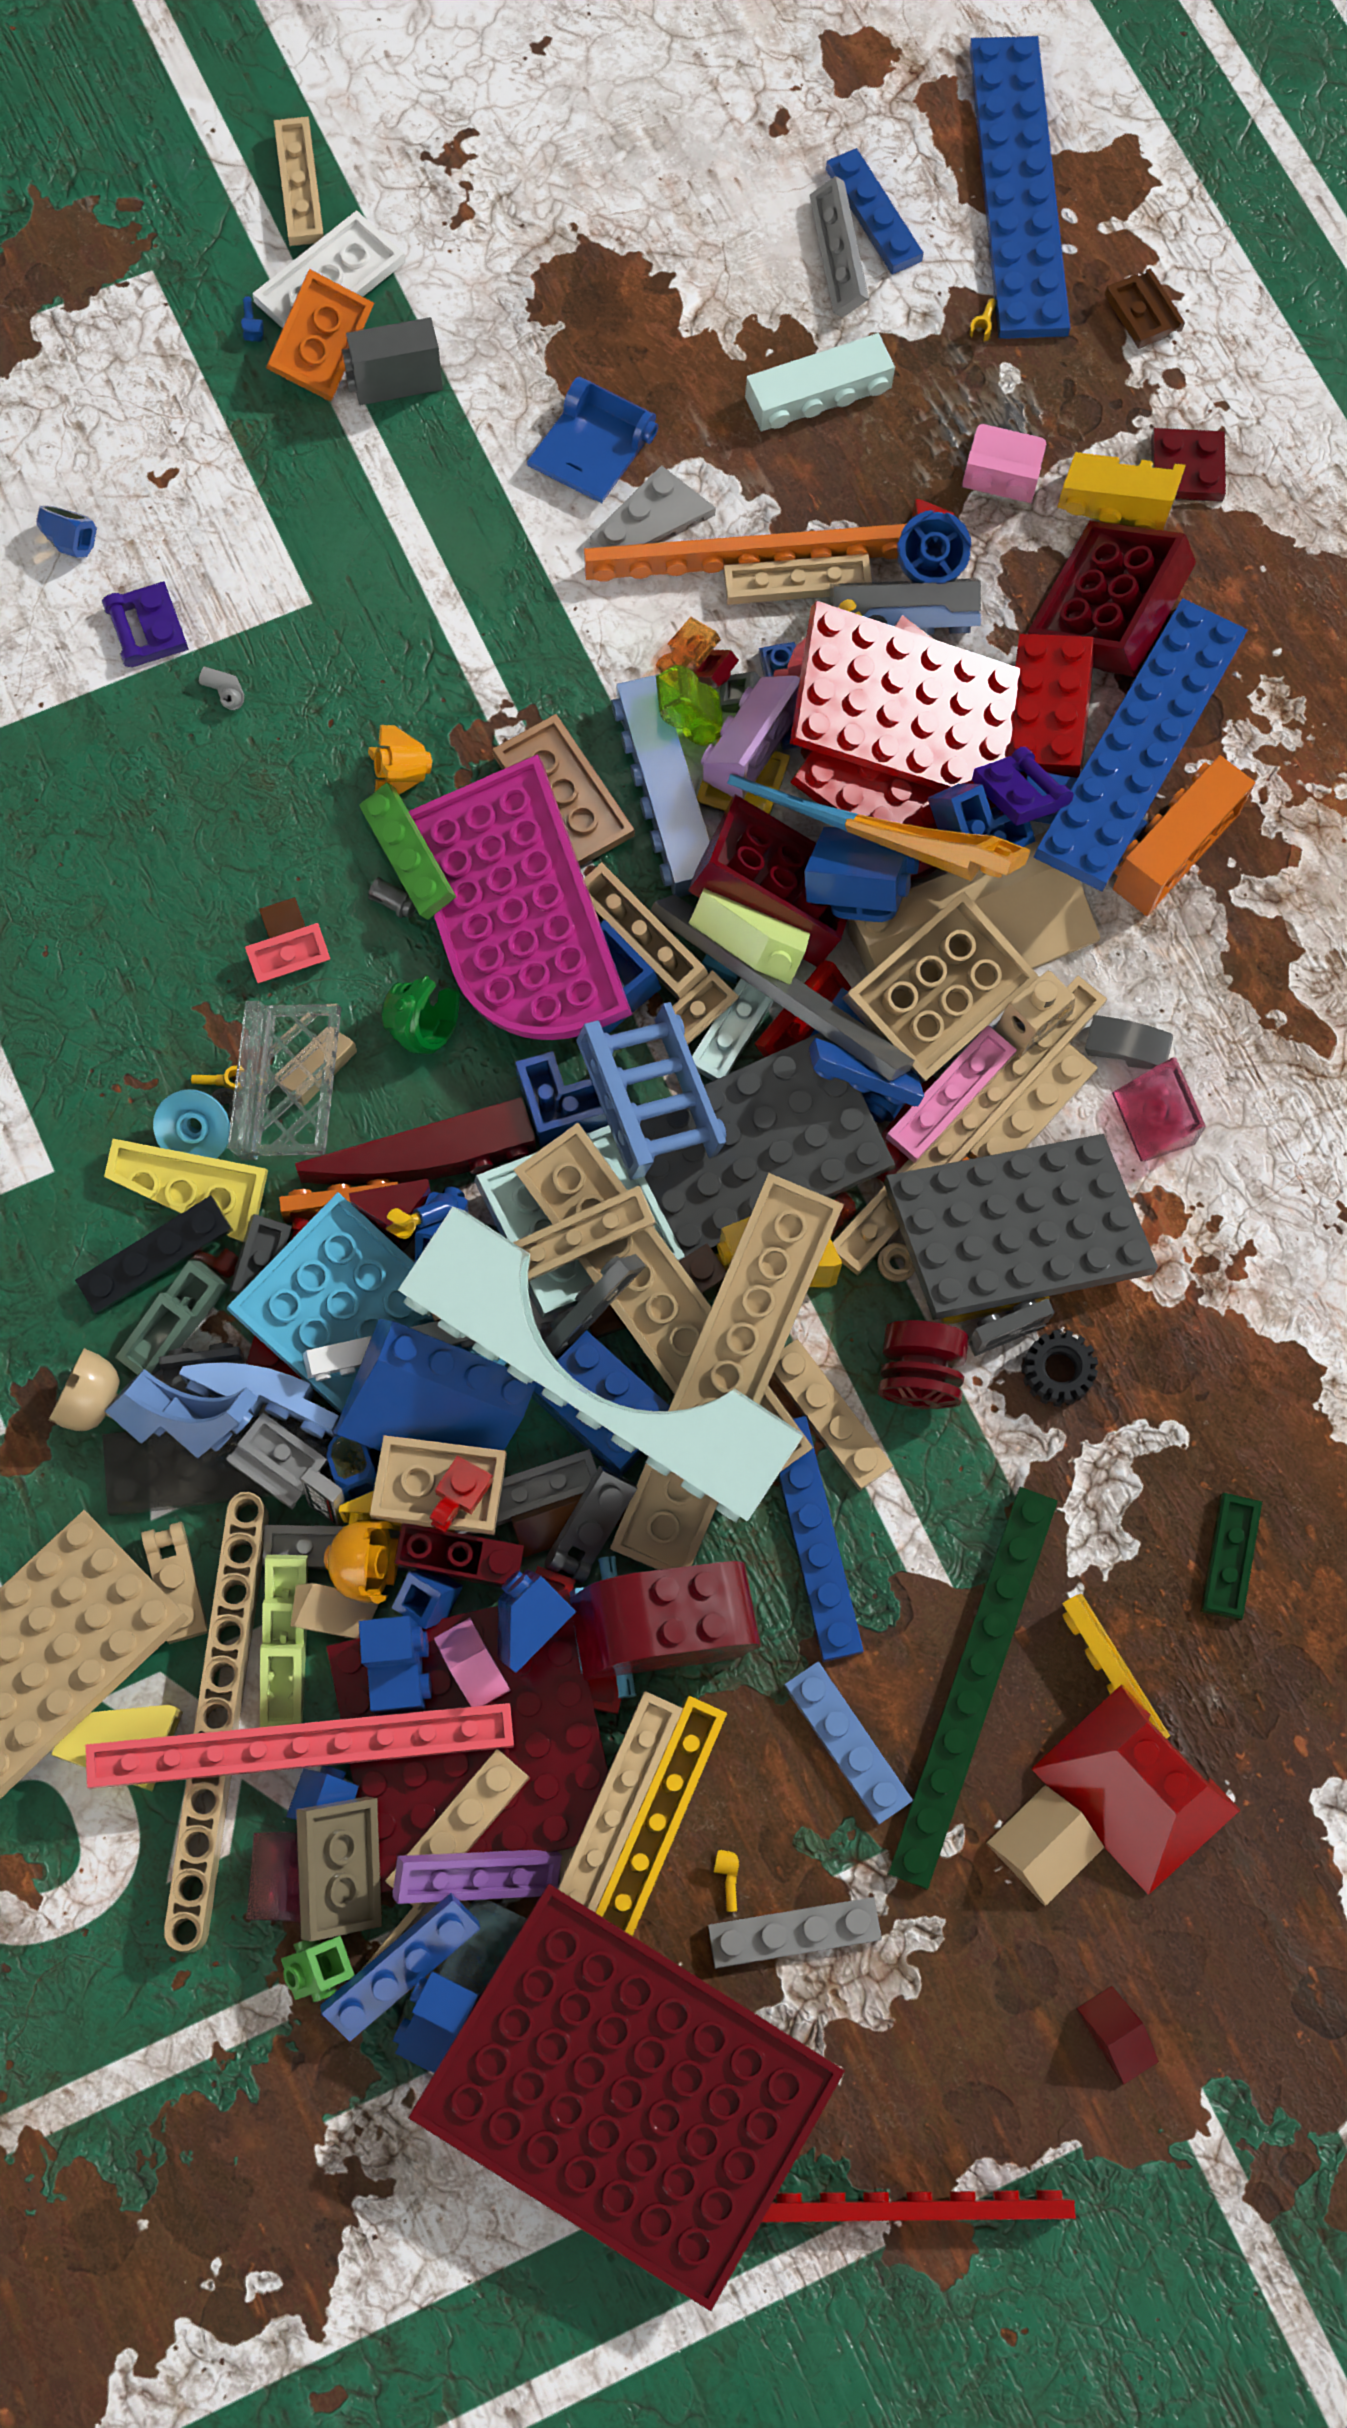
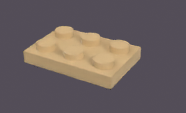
(413, 1469)

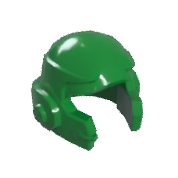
(415, 1020)

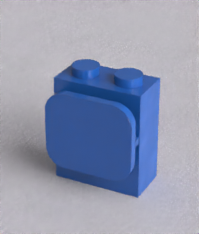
(857, 876)

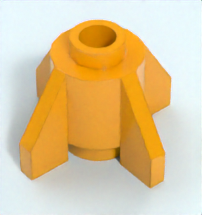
(401, 760)

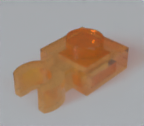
(689, 645)

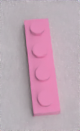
(951, 1093)

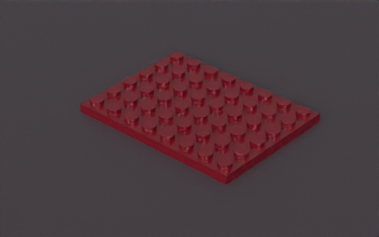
(628, 2096)

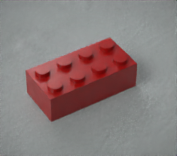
(1053, 700)

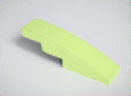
(282, 1645)

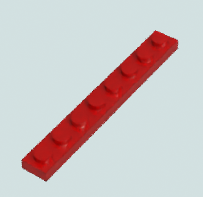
(920, 2206)

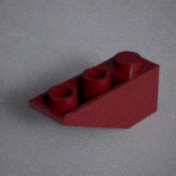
(458, 1555)

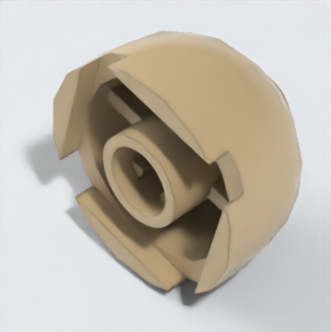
(86, 1393)

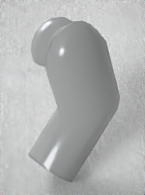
(227, 685)

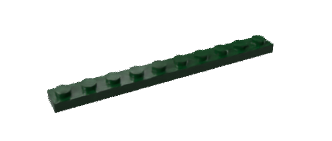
(972, 1689)

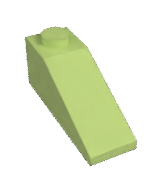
(751, 935)

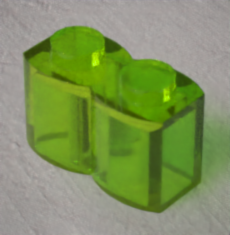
(689, 705)

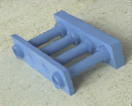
(624, 1116)

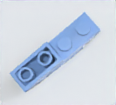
(279, 1391)

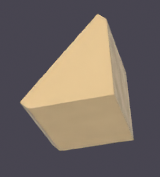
(1046, 1844)

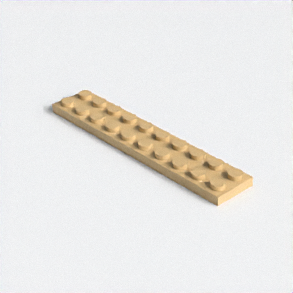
(662, 1302)
(733, 1352)

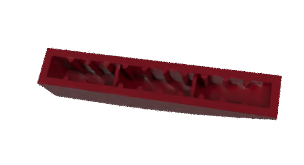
(430, 1151)

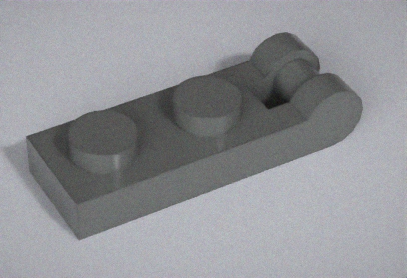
(591, 1524)

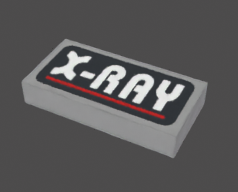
(323, 1495)

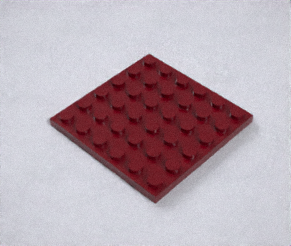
(552, 1738)

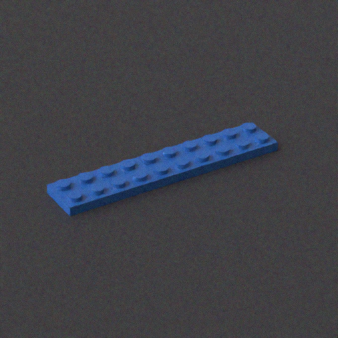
(1019, 188)
(1140, 745)

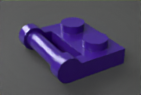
(156, 619)
(1015, 794)

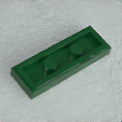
(1231, 1556)

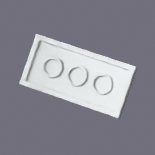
(350, 255)

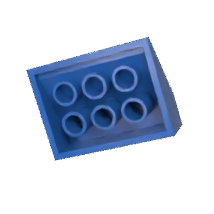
(430, 1393)

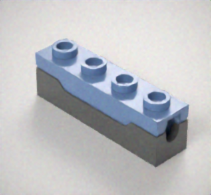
(924, 604)

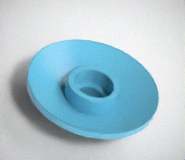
(174, 1129)

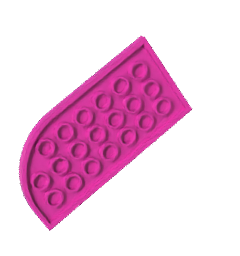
(522, 914)

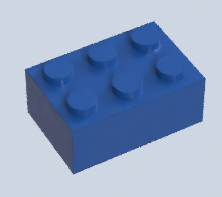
(609, 1378)

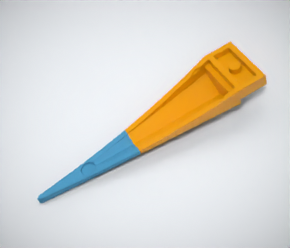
(947, 850)

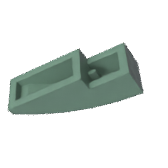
(172, 1317)

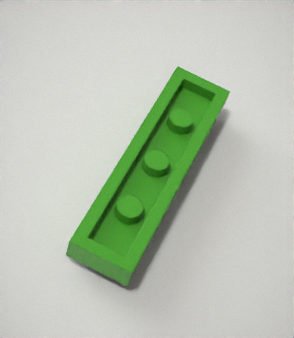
(407, 851)

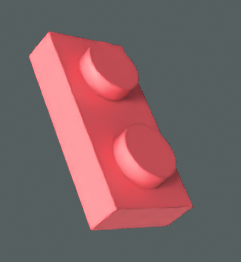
(287, 953)

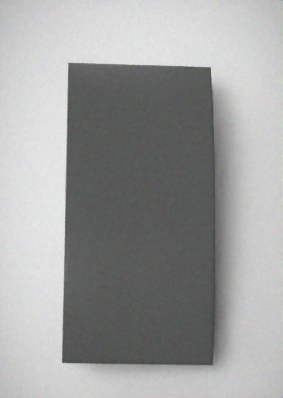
(1129, 1041)

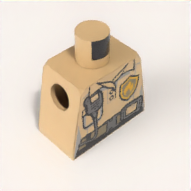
(1040, 1009)

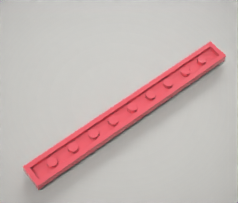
(298, 1746)

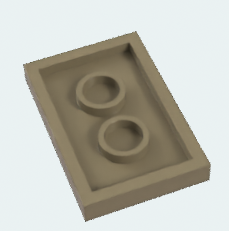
(339, 1868)

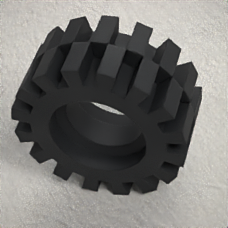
(1064, 1345)

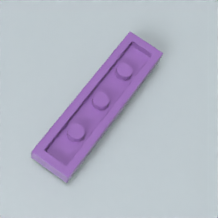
(475, 1875)

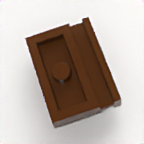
(1144, 308)

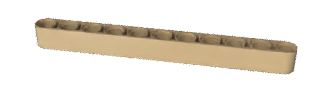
(211, 1698)

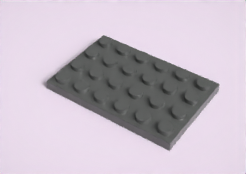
(775, 1122)
(1019, 1226)

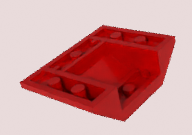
(1135, 1789)

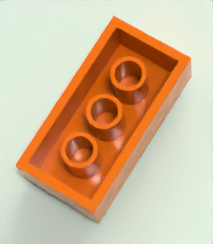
(1182, 834)

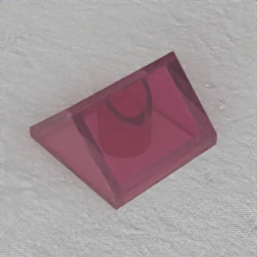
(1160, 1111)

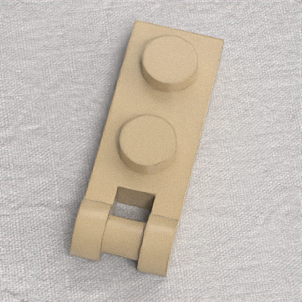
(176, 1578)

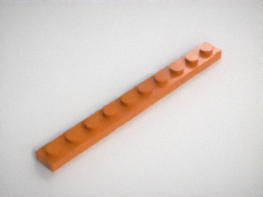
(712, 554)

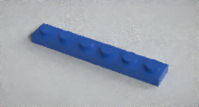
(819, 1555)

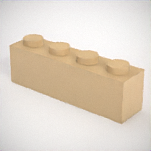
(672, 962)

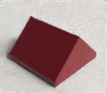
(379, 1201)

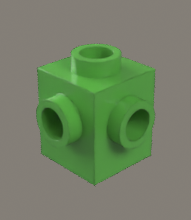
(317, 1968)

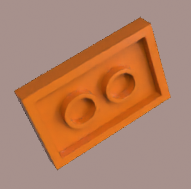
(315, 334)

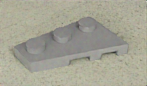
(653, 512)

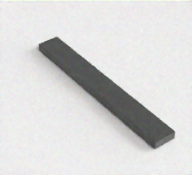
(794, 997)

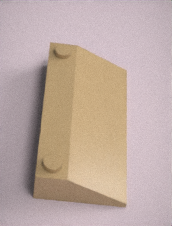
(1033, 908)

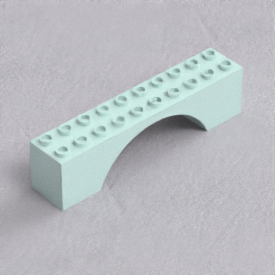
(481, 1291)

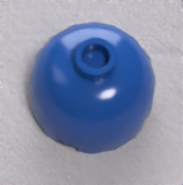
(934, 548)

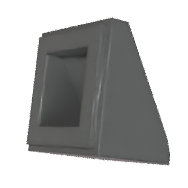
(734, 689)

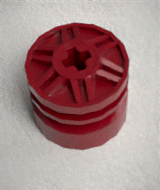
(923, 1364)

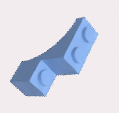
(194, 1421)

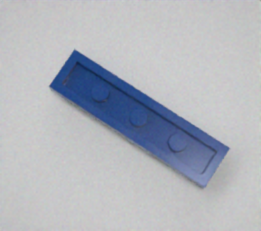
(875, 212)
(400, 1967)

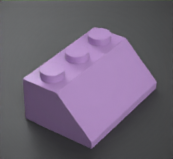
(752, 734)

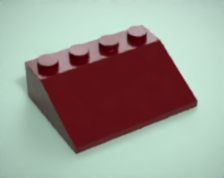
(1118, 591)
(763, 867)

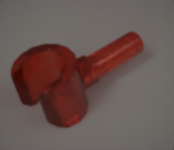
(847, 1211)
(223, 1264)

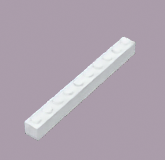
(349, 1355)

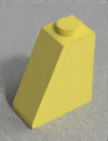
(118, 1726)

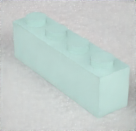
(819, 382)

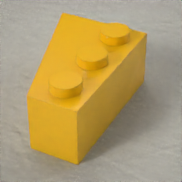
(1120, 492)

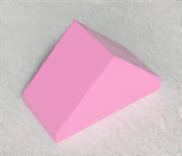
(471, 1664)

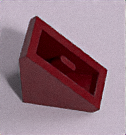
(1118, 2034)

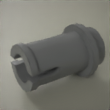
(392, 898)

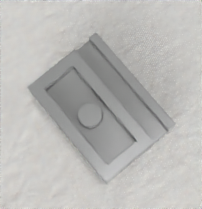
(275, 1459)

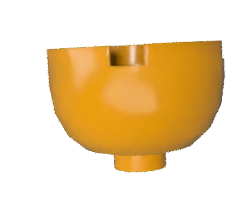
(362, 1560)

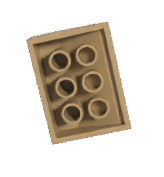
(942, 986)

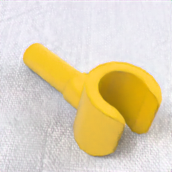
(984, 320)
(218, 1080)
(728, 1864)

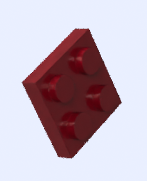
(1201, 453)

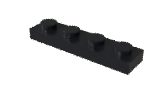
(154, 1255)

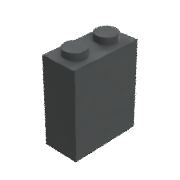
(393, 361)

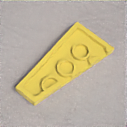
(186, 1179)

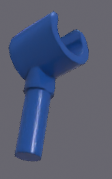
(252, 327)

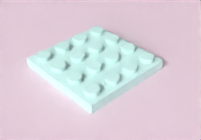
(520, 1215)

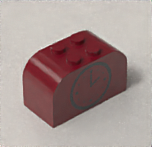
(665, 1619)

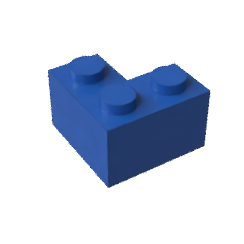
(967, 810)
(555, 1106)
(393, 1656)
(436, 2021)

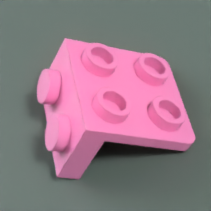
(1004, 463)

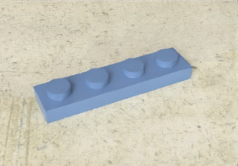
(848, 1743)

